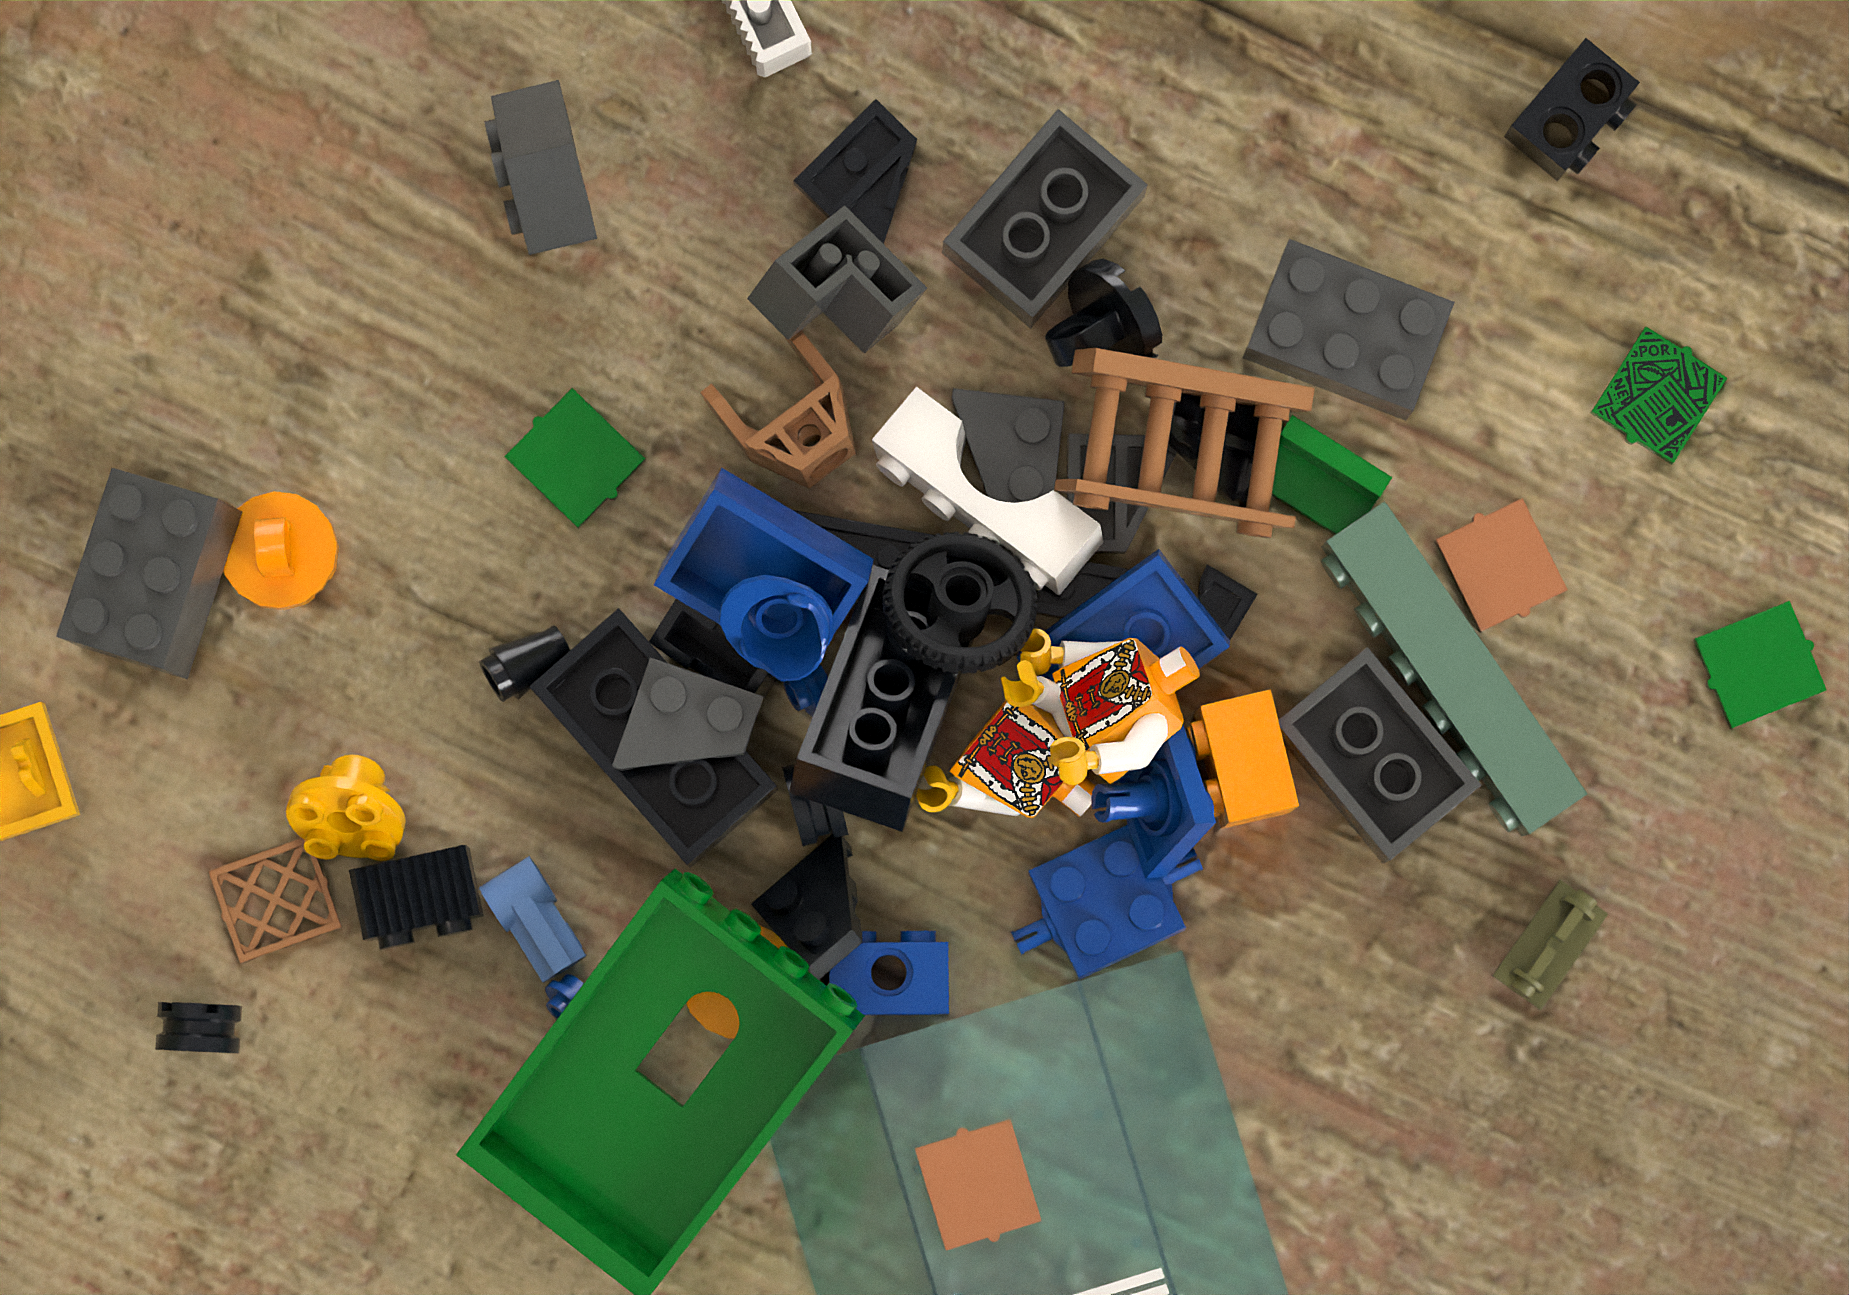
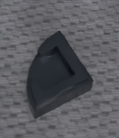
(1224, 599)

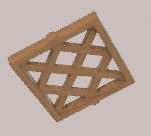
(231, 915)

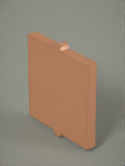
(1501, 565)
(978, 1184)

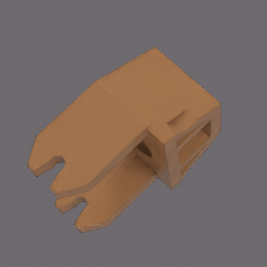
(784, 441)

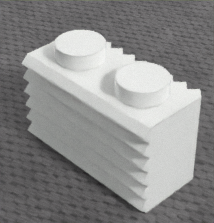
(770, 32)

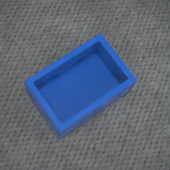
(749, 534)

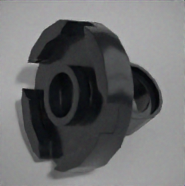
(1104, 316)

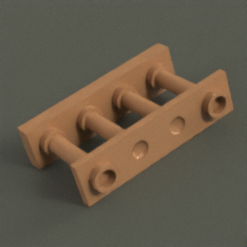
(1164, 386)

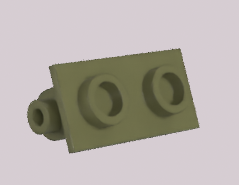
(1550, 944)

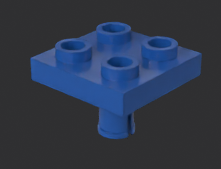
(1161, 805)

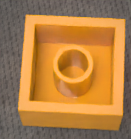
(1243, 759)

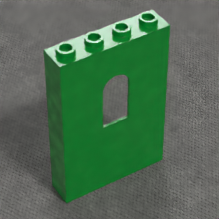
(605, 1147)

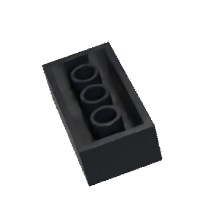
(875, 715)
(685, 802)

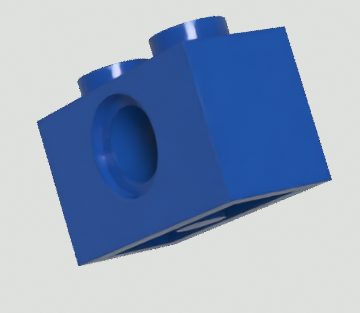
(926, 979)

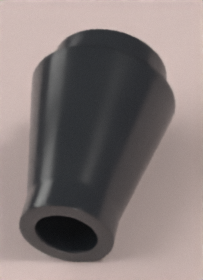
(521, 662)

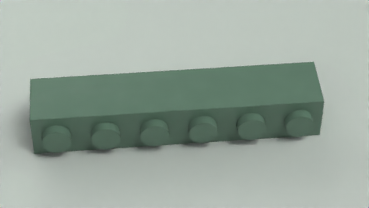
(1452, 670)

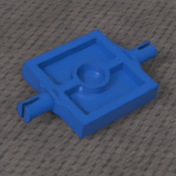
(1102, 903)

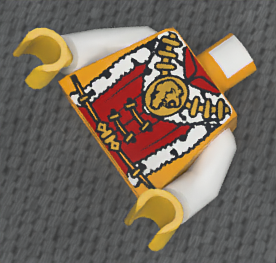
(1114, 701)
(1010, 759)

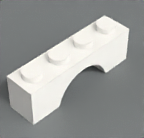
(926, 448)

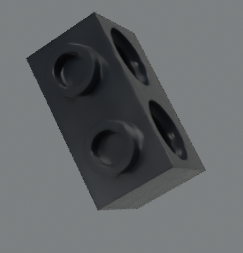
(1564, 104)

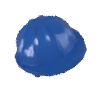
(777, 625)

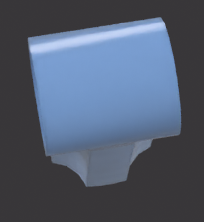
(527, 909)

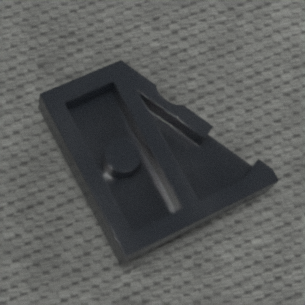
(862, 170)
(816, 907)

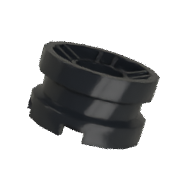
(812, 817)
(198, 1027)

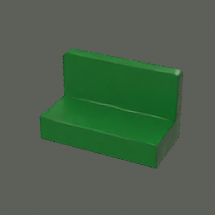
(1324, 478)

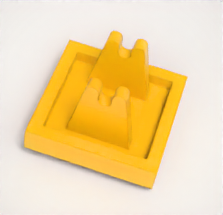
(32, 773)

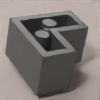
(540, 162)
(844, 275)

